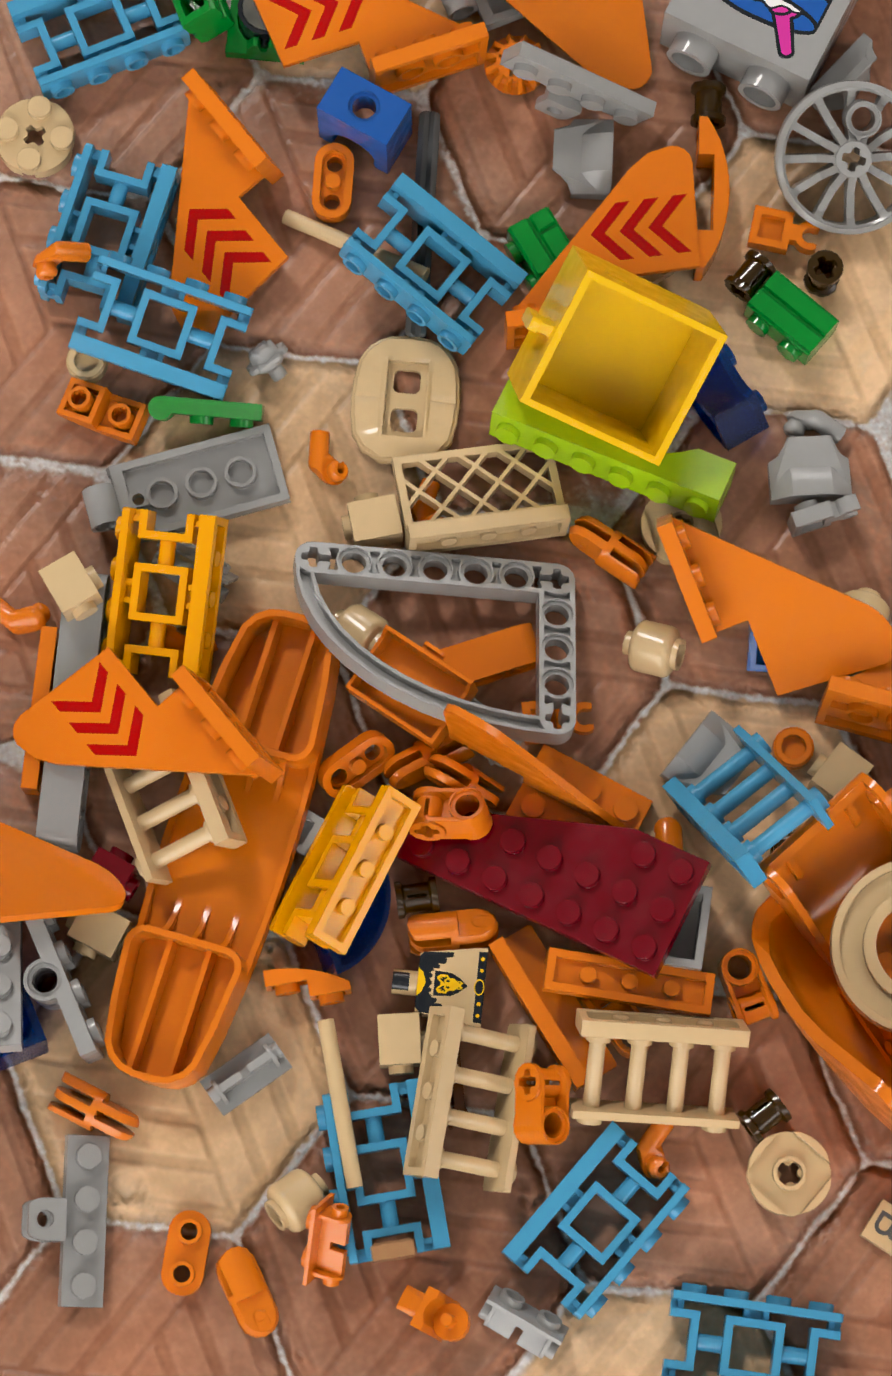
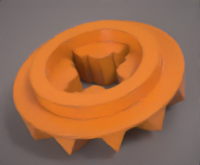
(499, 75)

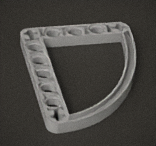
(416, 694)

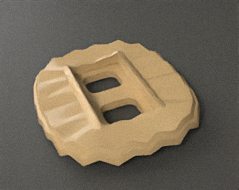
(375, 398)

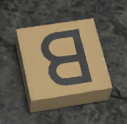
(879, 1227)

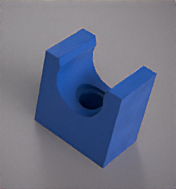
(381, 134)

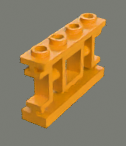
(196, 597)
(344, 867)

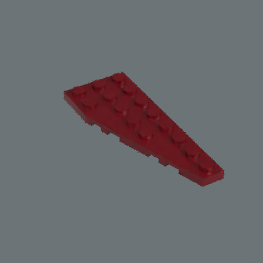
(578, 879)

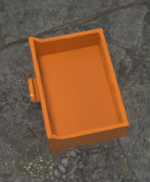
(422, 665)

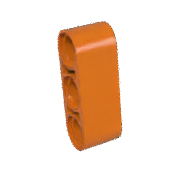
(494, 654)

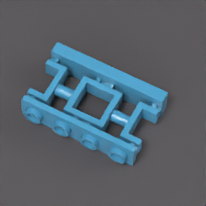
(102, 58)
(136, 241)
(452, 242)
(151, 354)
(387, 1200)
(572, 1200)
(756, 1316)

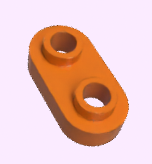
(333, 185)
(355, 765)
(186, 1253)

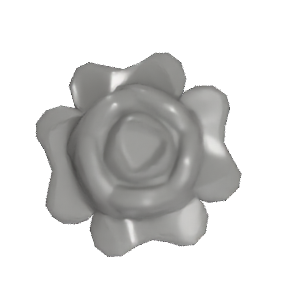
(267, 359)

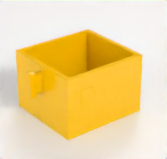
(615, 355)

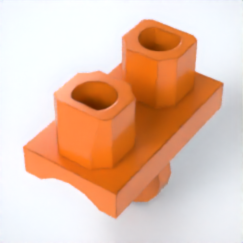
(435, 1314)

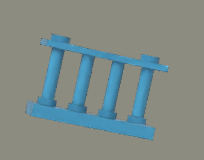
(728, 836)

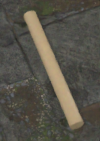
(338, 239)
(340, 1103)

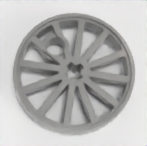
(836, 166)

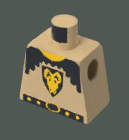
(446, 980)

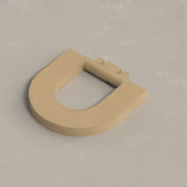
(854, 947)

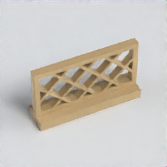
(479, 528)

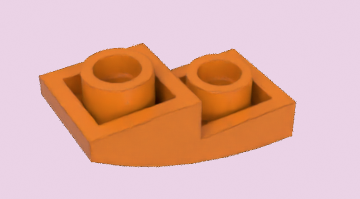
(103, 411)
(321, 985)

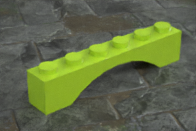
(685, 479)

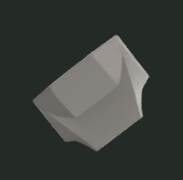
(852, 65)
(585, 157)
(807, 471)
(705, 752)

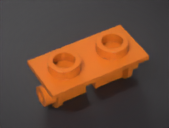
(326, 1225)

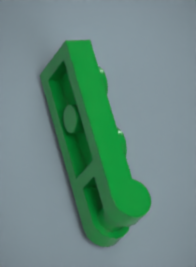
(204, 411)

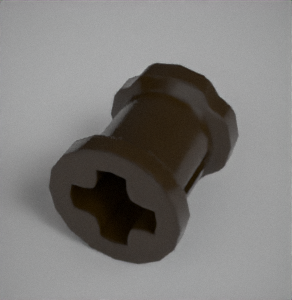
(708, 102)
(827, 262)
(750, 276)
(414, 890)
(764, 1115)

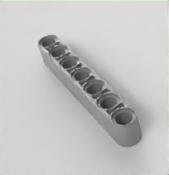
(66, 787)

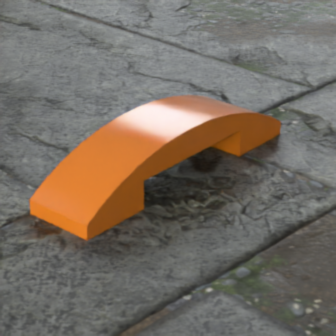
(712, 155)

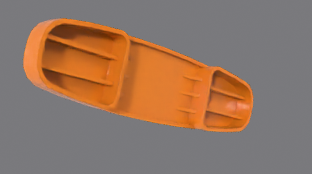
(206, 929)

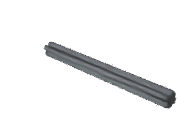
(426, 178)

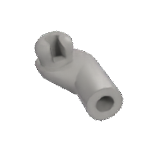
(815, 420)

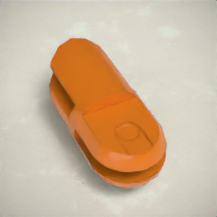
(611, 550)
(408, 766)
(462, 776)
(451, 930)
(93, 1109)
(247, 1292)

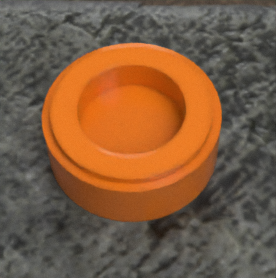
(793, 748)

